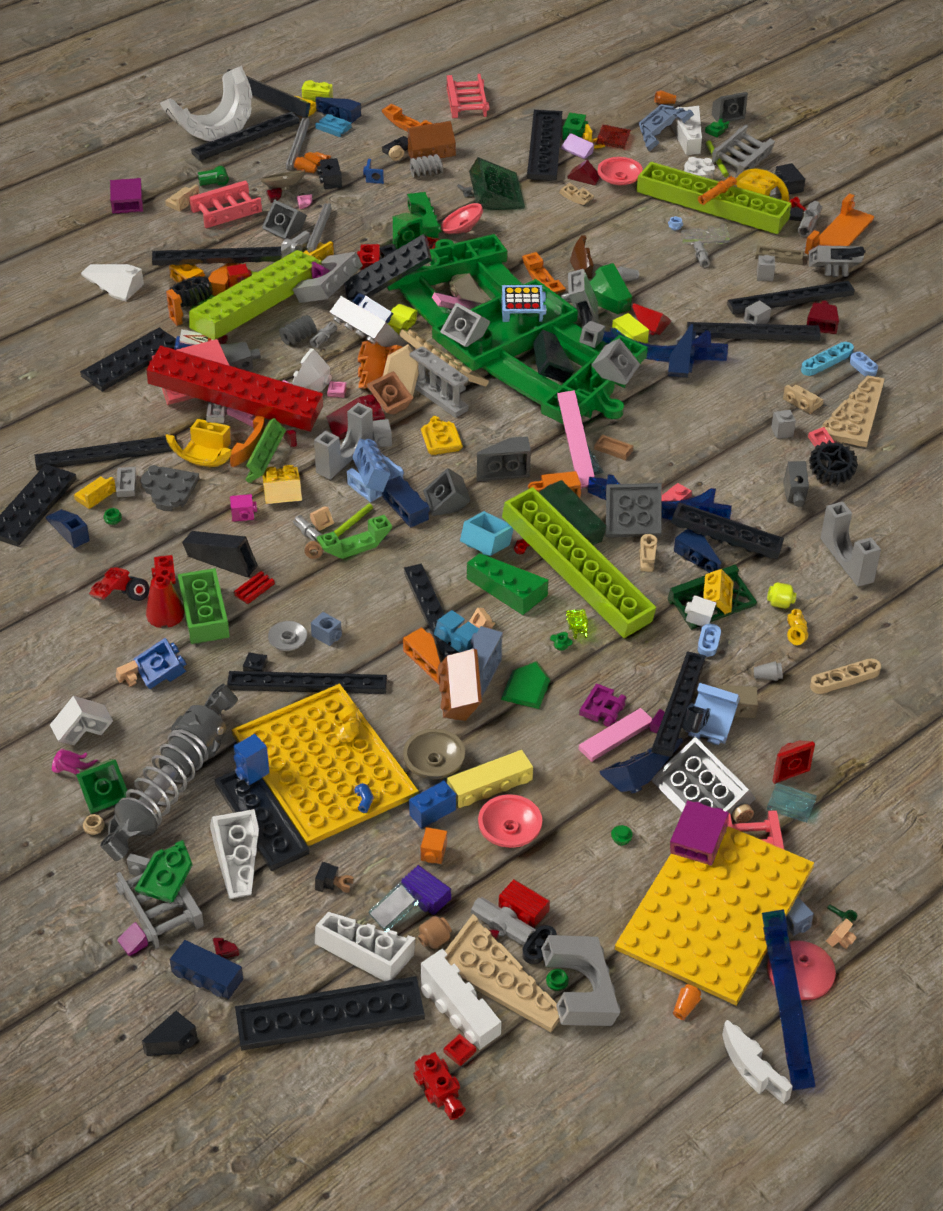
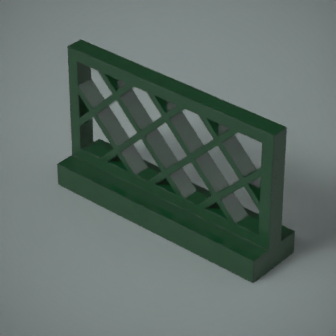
(695, 587)

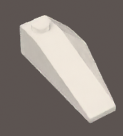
(117, 279)

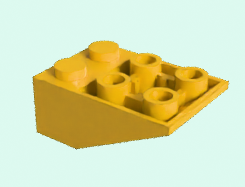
(281, 484)

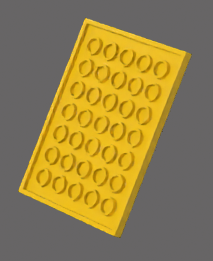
(317, 773)
(708, 919)

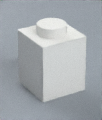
(699, 611)

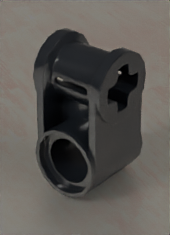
(695, 718)

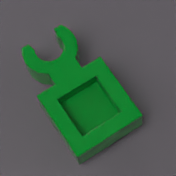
(717, 128)

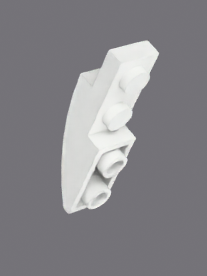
(747, 1059)

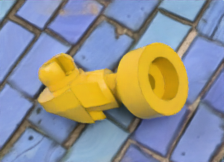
(798, 627)
(348, 730)

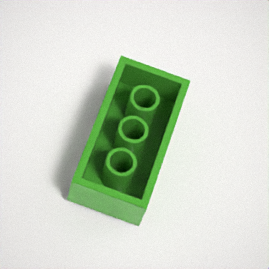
(203, 606)

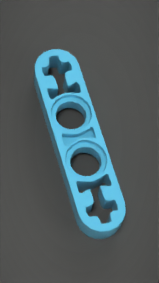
(842, 351)

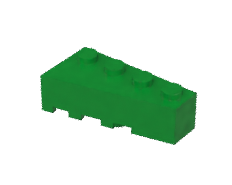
(507, 583)

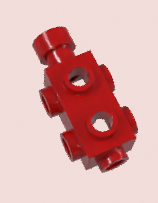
(432, 1071)

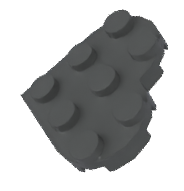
(169, 486)

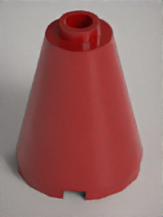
(163, 603)

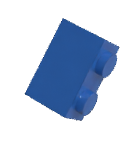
(251, 759)
(432, 804)

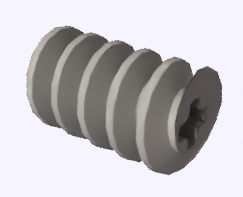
(426, 164)

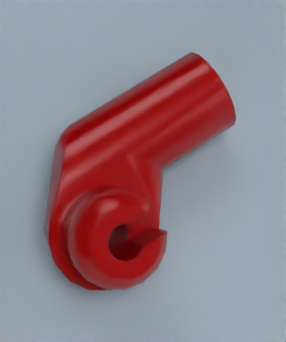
(520, 546)

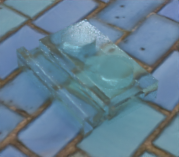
(791, 802)

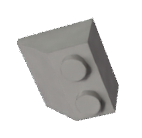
(464, 325)
(616, 362)

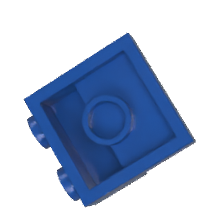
(160, 663)

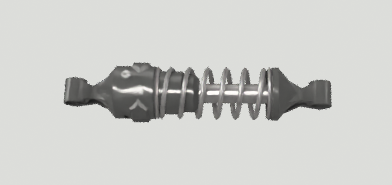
(189, 744)

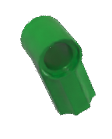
(213, 176)

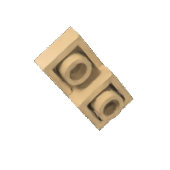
(576, 195)

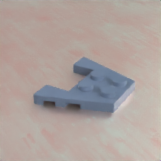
(658, 120)

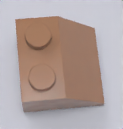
(390, 393)

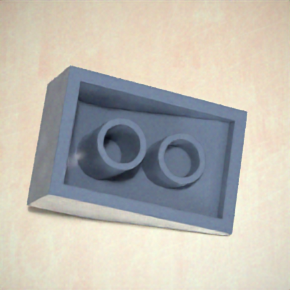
(489, 649)

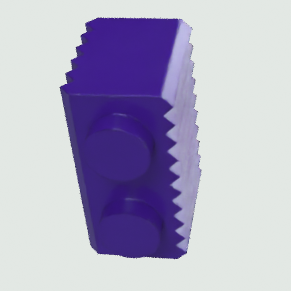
(427, 889)

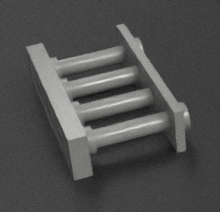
(749, 161)
(430, 387)
(183, 899)

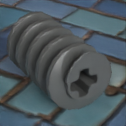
(297, 330)

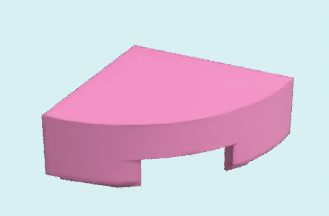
(304, 201)

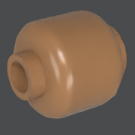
(434, 932)

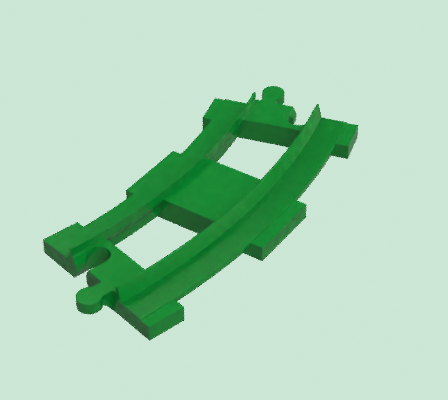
(505, 340)

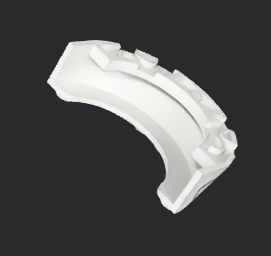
(226, 118)

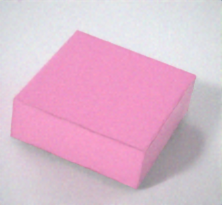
(337, 389)

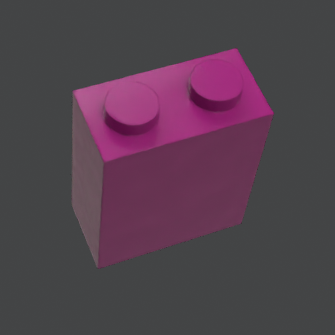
(126, 195)
(699, 832)

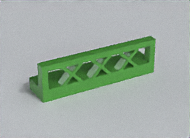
(265, 450)

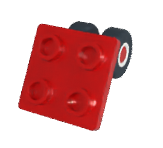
(118, 579)

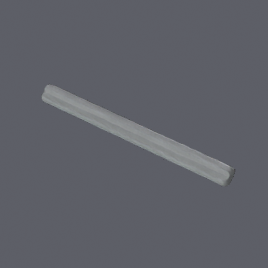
(297, 143)
(319, 227)

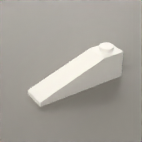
(313, 373)
(235, 846)

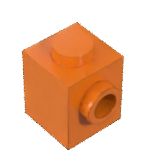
(433, 845)

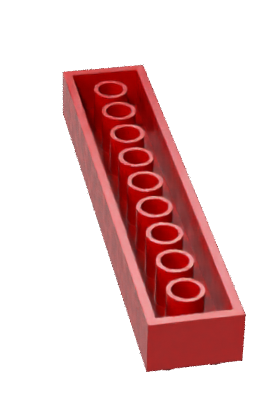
(235, 388)

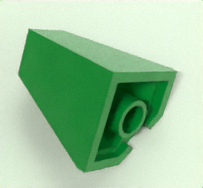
(406, 228)
(611, 290)

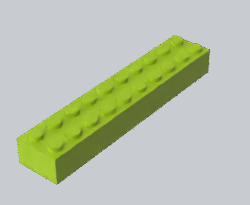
(735, 205)
(251, 296)
(578, 562)

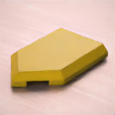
(441, 437)

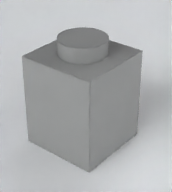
(765, 268)
(757, 313)
(592, 334)
(783, 424)
(382, 433)

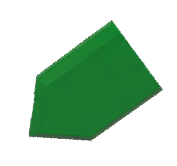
(527, 686)
(165, 873)

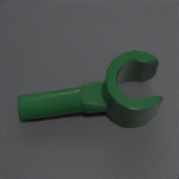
(848, 914)

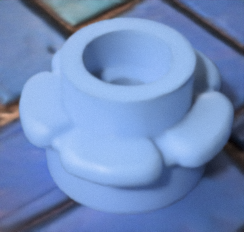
(675, 223)

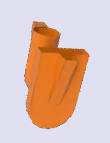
(315, 157)

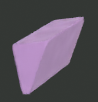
(578, 146)

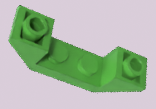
(377, 530)

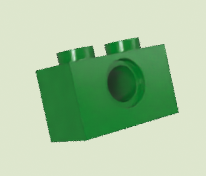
(574, 125)

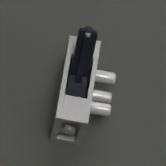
(836, 257)
(582, 297)

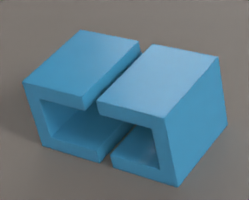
(448, 631)

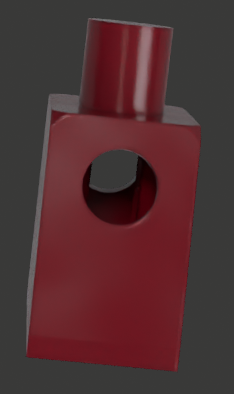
(824, 316)

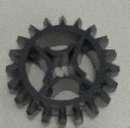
(193, 290)
(840, 470)

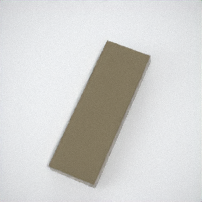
(781, 255)

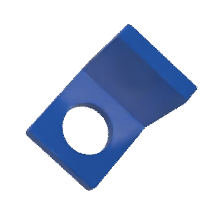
(368, 171)

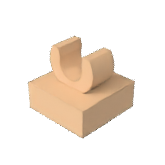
(321, 518)
(481, 618)
(127, 672)
(842, 935)

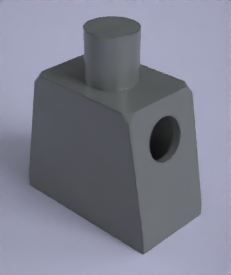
(239, 355)
(796, 490)

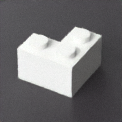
(78, 717)

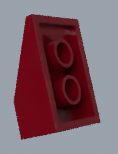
(339, 420)

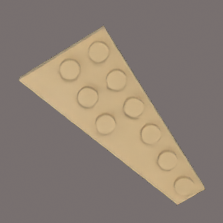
(418, 341)
(855, 416)
(499, 975)

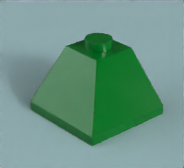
(102, 785)

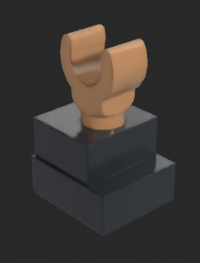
(328, 877)

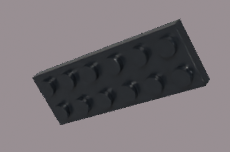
(389, 269)
(127, 360)
(33, 503)
(727, 530)
(277, 837)

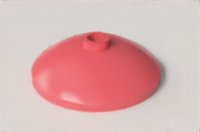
(619, 170)
(462, 219)
(511, 813)
(815, 974)

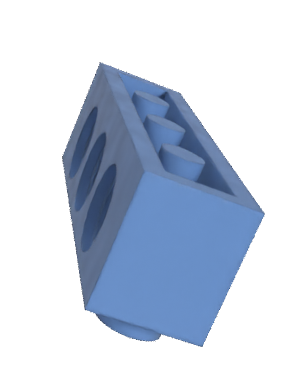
(371, 465)

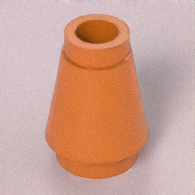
(663, 97)
(303, 164)
(687, 1000)

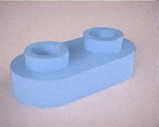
(863, 364)
(709, 640)

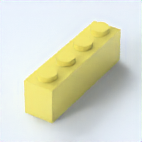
(491, 778)

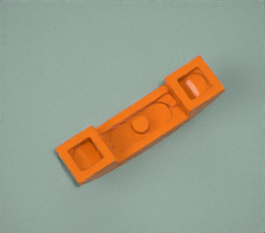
(404, 122)
(535, 268)
(243, 452)

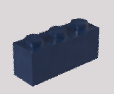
(405, 501)
(206, 969)

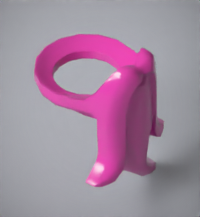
(70, 762)

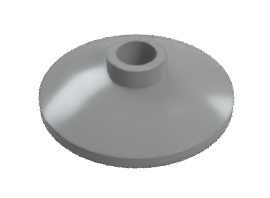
(287, 635)

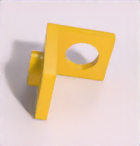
(588, 136)

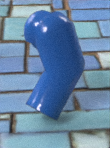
(367, 797)

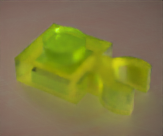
(577, 622)

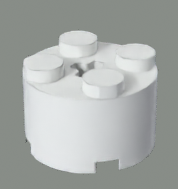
(700, 167)

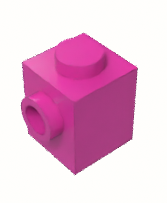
(242, 507)

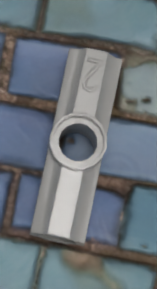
(810, 219)
(297, 243)
(503, 920)

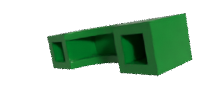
(421, 206)

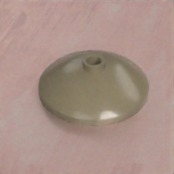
(283, 180)
(434, 753)

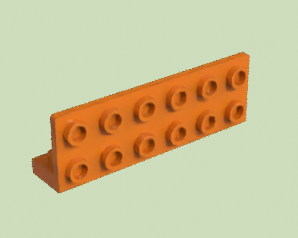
(843, 229)

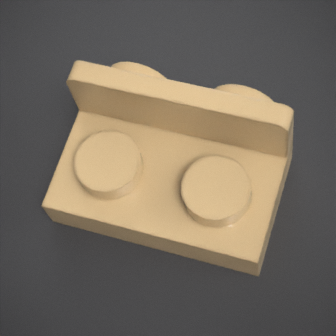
(182, 198)
(802, 398)

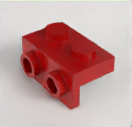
(164, 566)

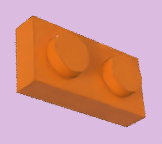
(175, 311)

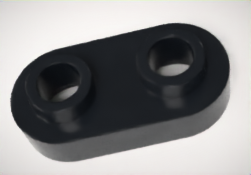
(535, 943)

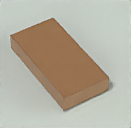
(613, 447)

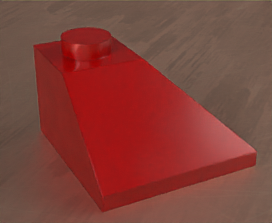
(651, 319)
(793, 760)

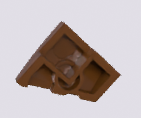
(581, 257)

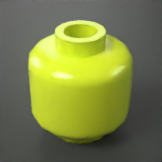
(781, 595)

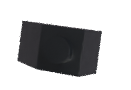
(170, 1036)

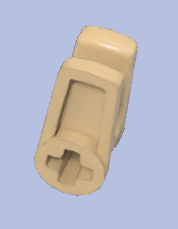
(647, 552)

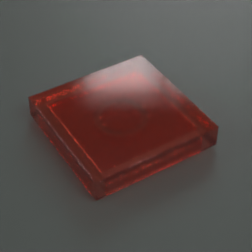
(613, 136)

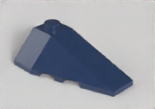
(636, 771)

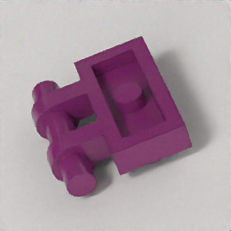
(596, 704)

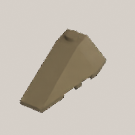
(466, 289)

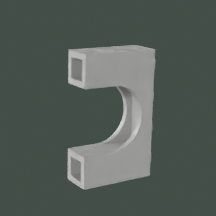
(321, 288)
(333, 457)
(859, 561)
(587, 957)

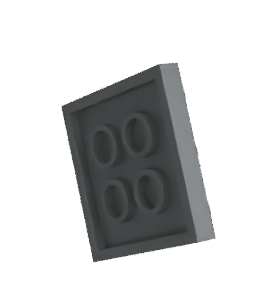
(633, 510)

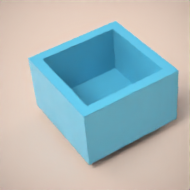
(486, 533)

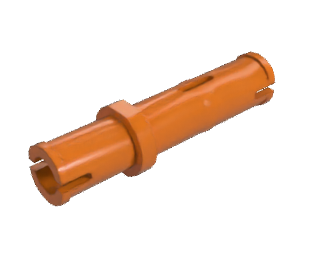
(721, 187)

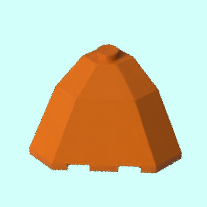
(373, 362)

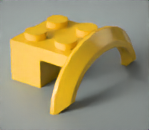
(762, 182)
(207, 444)

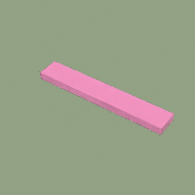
(575, 436)

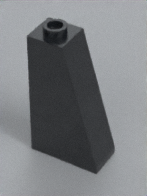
(551, 358)
(222, 551)

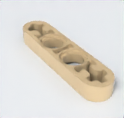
(826, 683)

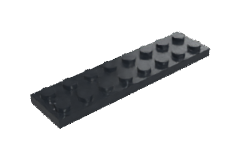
(544, 145)
(329, 1013)

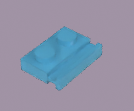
(333, 125)

